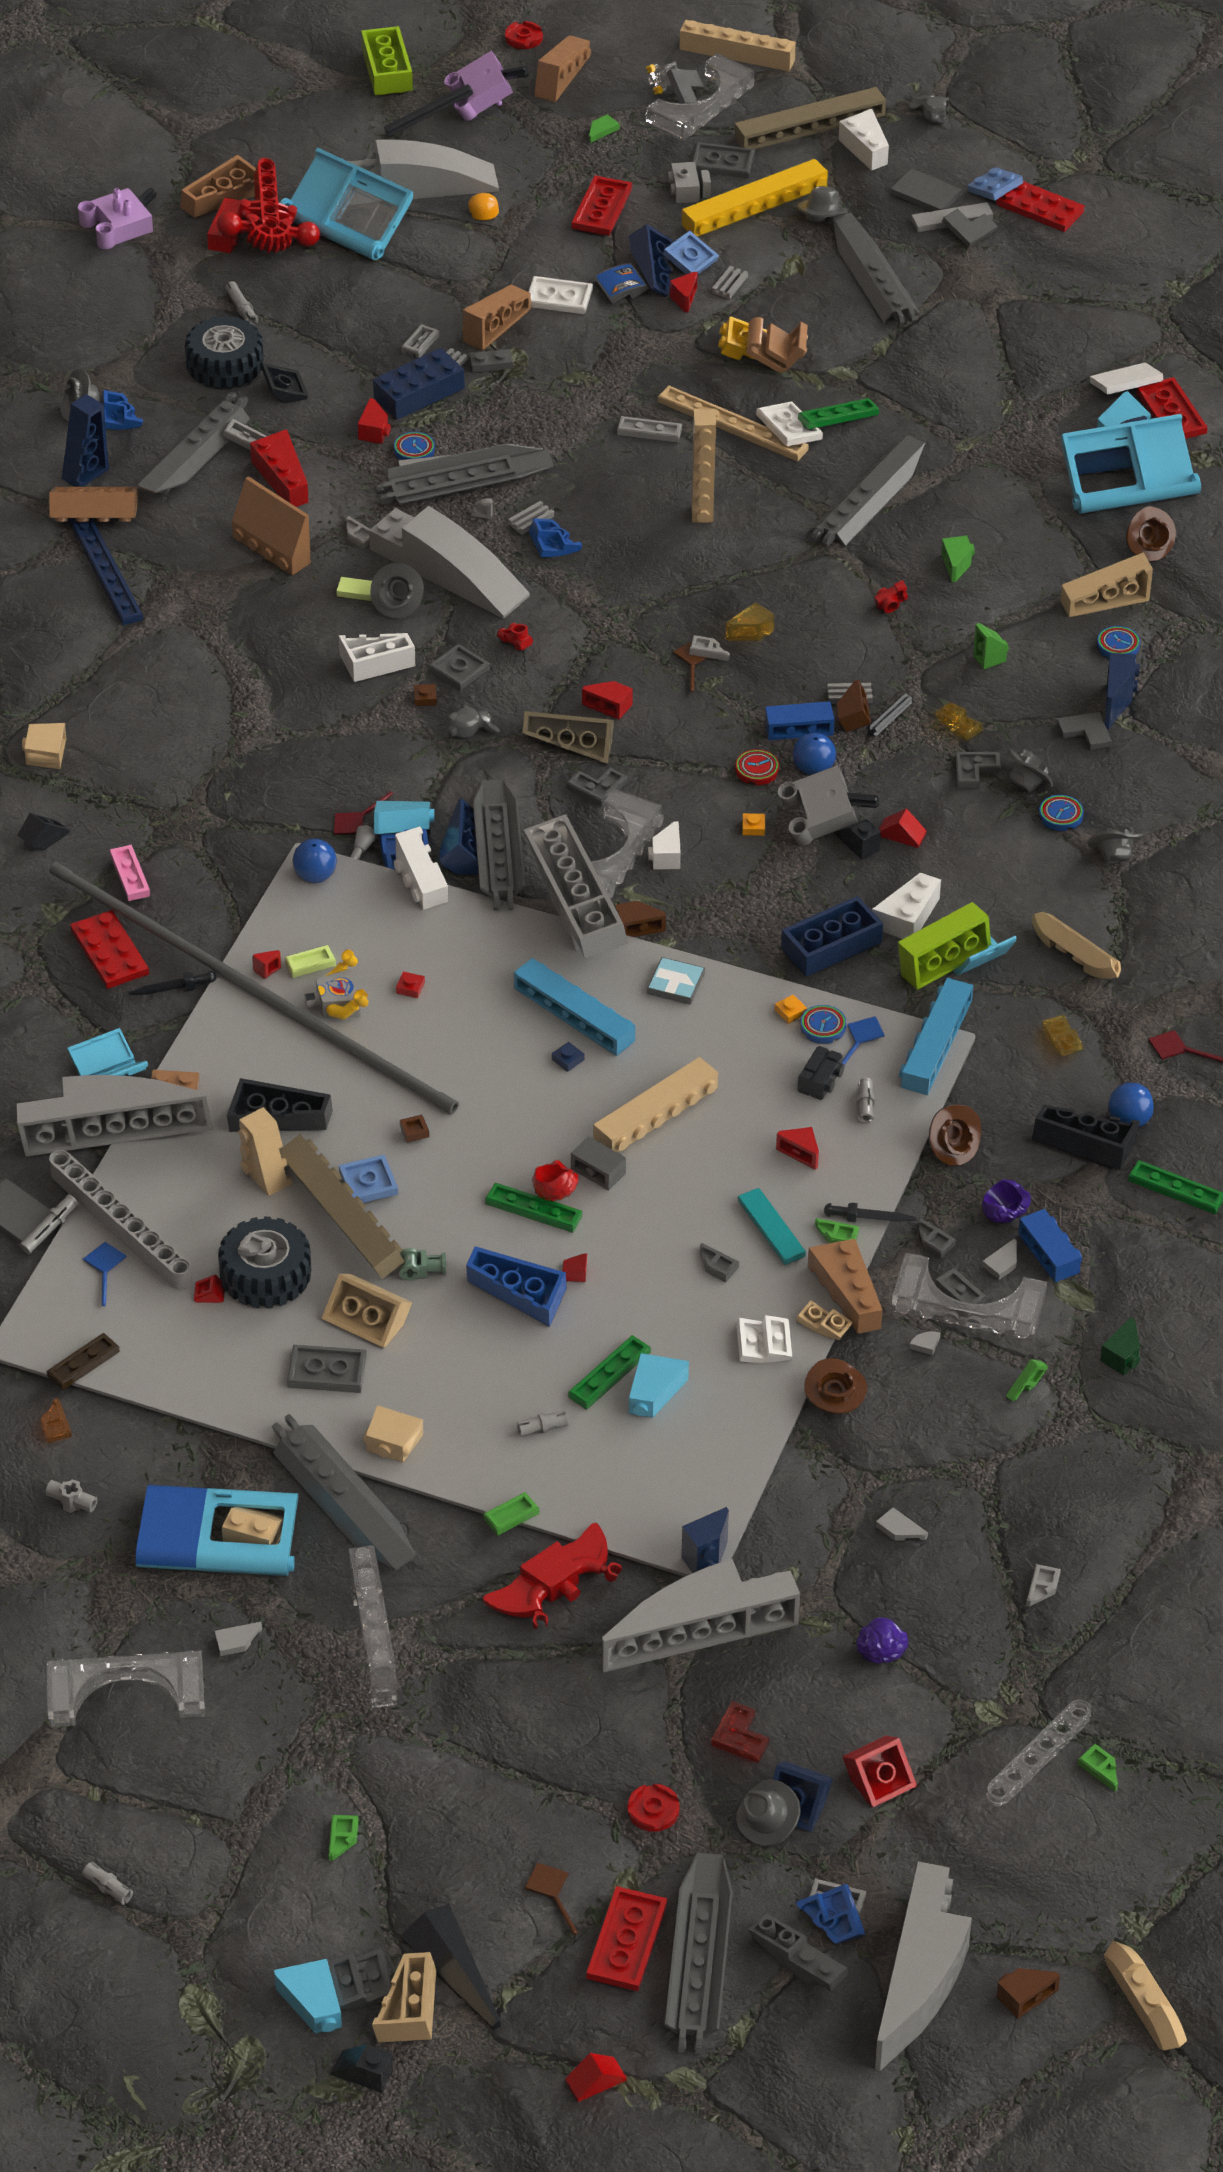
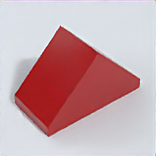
(683, 290)
(903, 828)
(799, 1145)
(594, 2075)

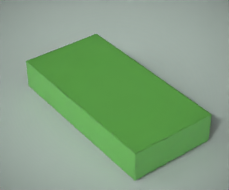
(511, 1513)

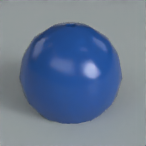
(814, 753)
(314, 860)
(1130, 1103)

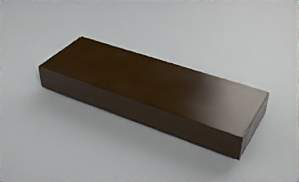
(83, 1361)

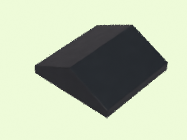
(284, 383)

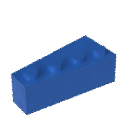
(517, 1282)

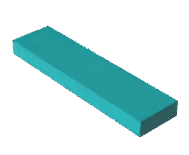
(771, 1226)

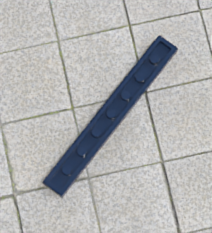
(107, 571)

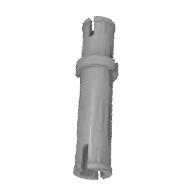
(244, 308)
(67, 1206)

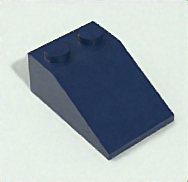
(1120, 685)

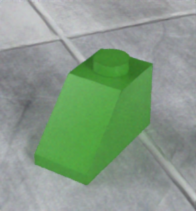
(957, 555)
(989, 647)

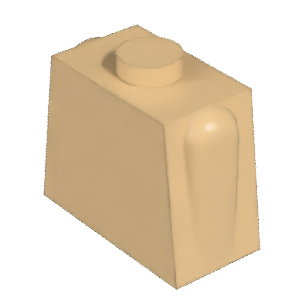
(45, 745)
(393, 1434)

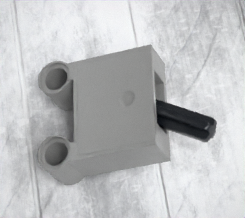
(825, 803)

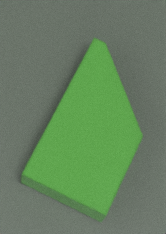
(602, 127)
(836, 1231)
(1028, 1378)
(1100, 1765)
(342, 1835)

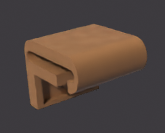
(776, 347)

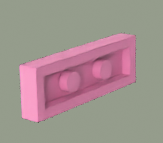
(130, 872)

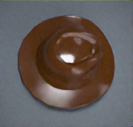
(1151, 532)
(955, 1134)
(835, 1386)

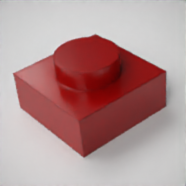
(410, 984)

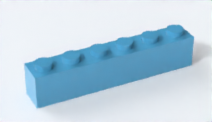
(574, 1006)
(936, 1036)

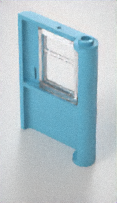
(349, 211)

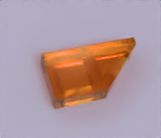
(55, 1423)

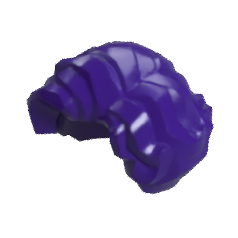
(1005, 1201)
(881, 1641)

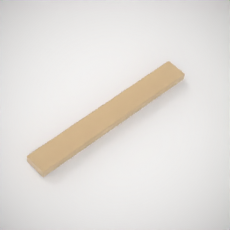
(732, 423)

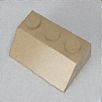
(366, 1309)

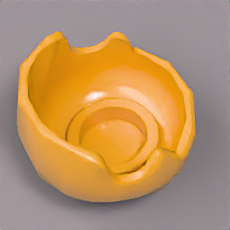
(483, 206)

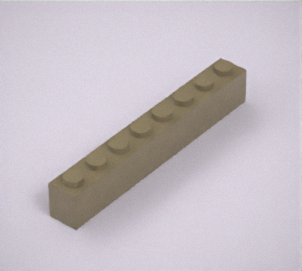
(807, 119)
(341, 1206)

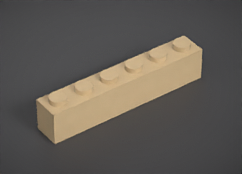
(737, 45)
(703, 465)
(656, 1105)

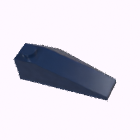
(459, 844)

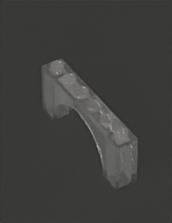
(685, 119)
(638, 821)
(1013, 1316)
(378, 1648)
(75, 1679)

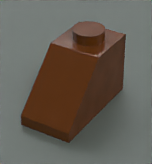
(853, 708)
(641, 918)
(1026, 1989)

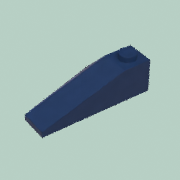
(647, 249)
(1105, 459)

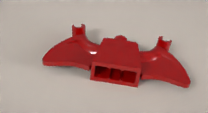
(554, 1574)

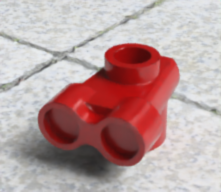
(890, 598)
(517, 635)

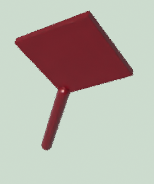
(348, 822)
(1170, 1044)

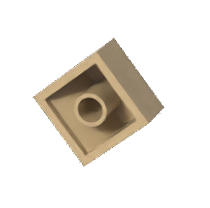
(252, 1526)

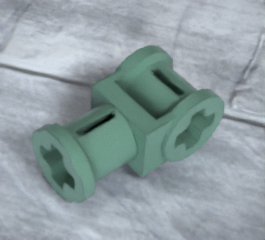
(421, 1264)

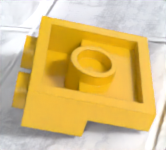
(734, 338)

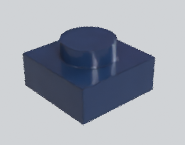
(568, 1056)

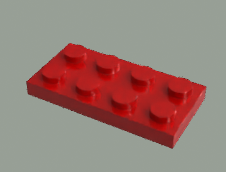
(602, 205)
(1041, 206)
(1169, 399)
(109, 949)
(626, 1938)

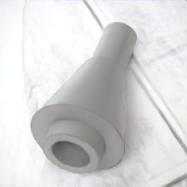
(364, 838)

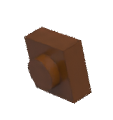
(425, 695)
(414, 1128)

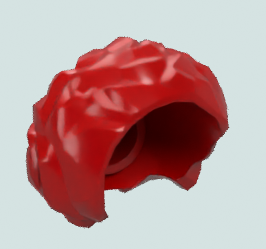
(554, 1181)

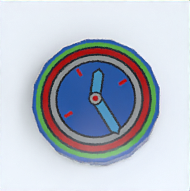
(414, 446)
(1118, 640)
(1061, 812)
(823, 1024)

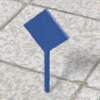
(863, 1031)
(104, 1259)

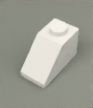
(666, 848)

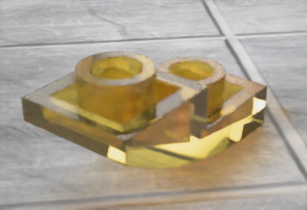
(957, 721)
(1062, 1036)

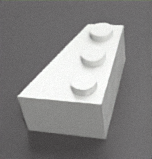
(865, 139)
(418, 870)
(909, 906)

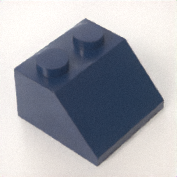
(705, 1540)
(810, 1789)

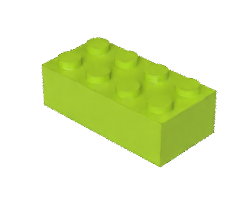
(386, 60)
(944, 945)

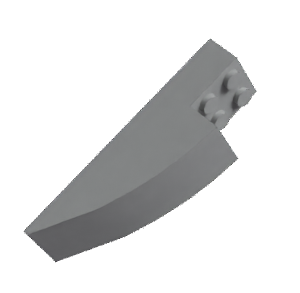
(430, 169)
(448, 558)
(575, 888)
(110, 1111)
(677, 1615)
(925, 1963)

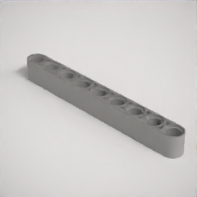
(120, 1220)

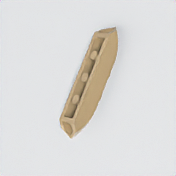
(1095, 960)
(1145, 1996)

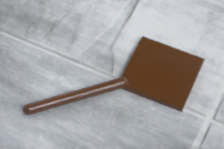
(692, 660)
(549, 1882)

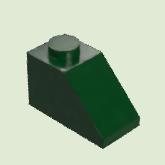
(1122, 1348)

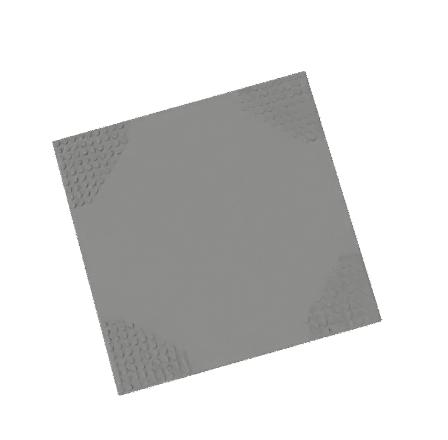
(462, 1353)

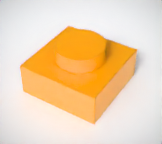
(753, 824)
(790, 1008)

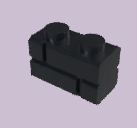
(820, 1073)

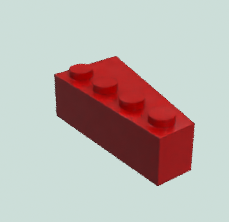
(280, 466)

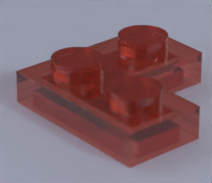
(735, 1737)

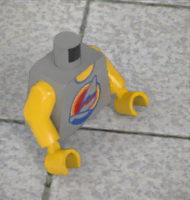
(337, 991)

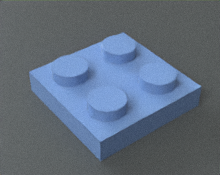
(995, 183)
(690, 254)
(369, 1178)

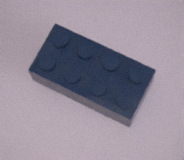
(418, 383)
(831, 936)

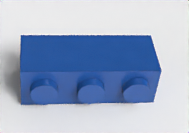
(798, 719)
(1050, 1245)

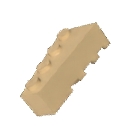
(1109, 587)

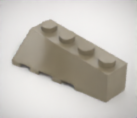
(579, 734)

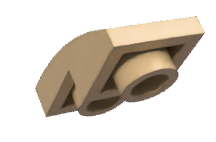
(822, 1322)

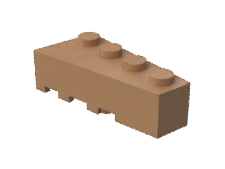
(560, 67)
(229, 180)
(494, 315)
(848, 1281)

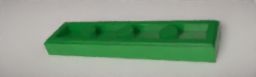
(838, 413)
(1176, 1187)
(533, 1207)
(608, 1372)

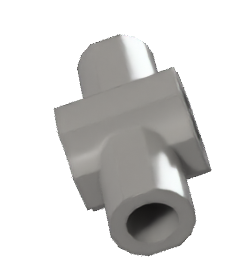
(71, 1496)

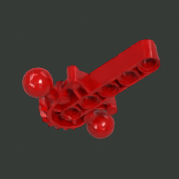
(267, 219)

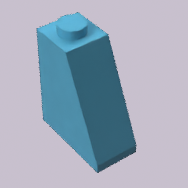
(1122, 409)
(401, 816)
(656, 1383)
(311, 1994)

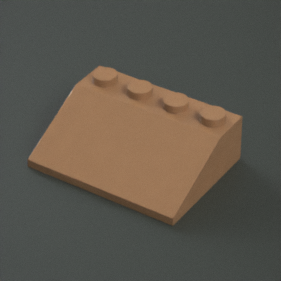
(93, 503)
(272, 527)

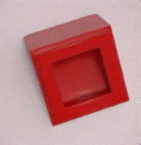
(266, 963)
(576, 1268)
(209, 1290)

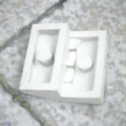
(764, 1340)

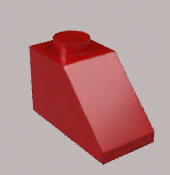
(373, 423)
(608, 698)

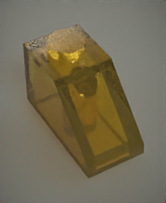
(750, 624)

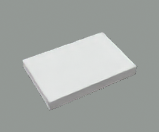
(560, 295)
(1126, 378)
(784, 423)

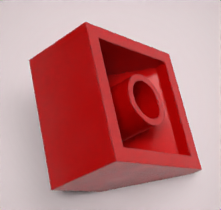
(880, 1770)

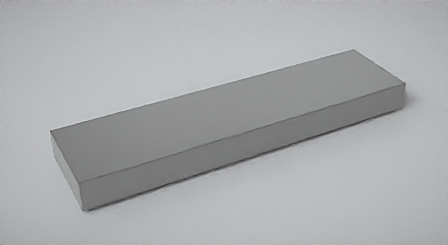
(933, 220)

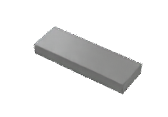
(649, 429)

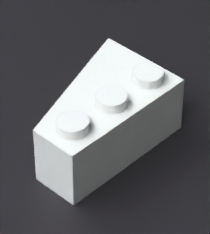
(376, 655)

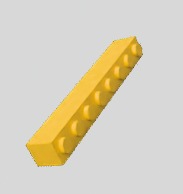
(754, 197)

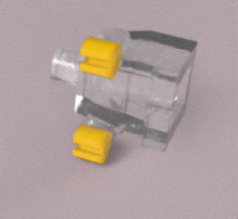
(659, 76)

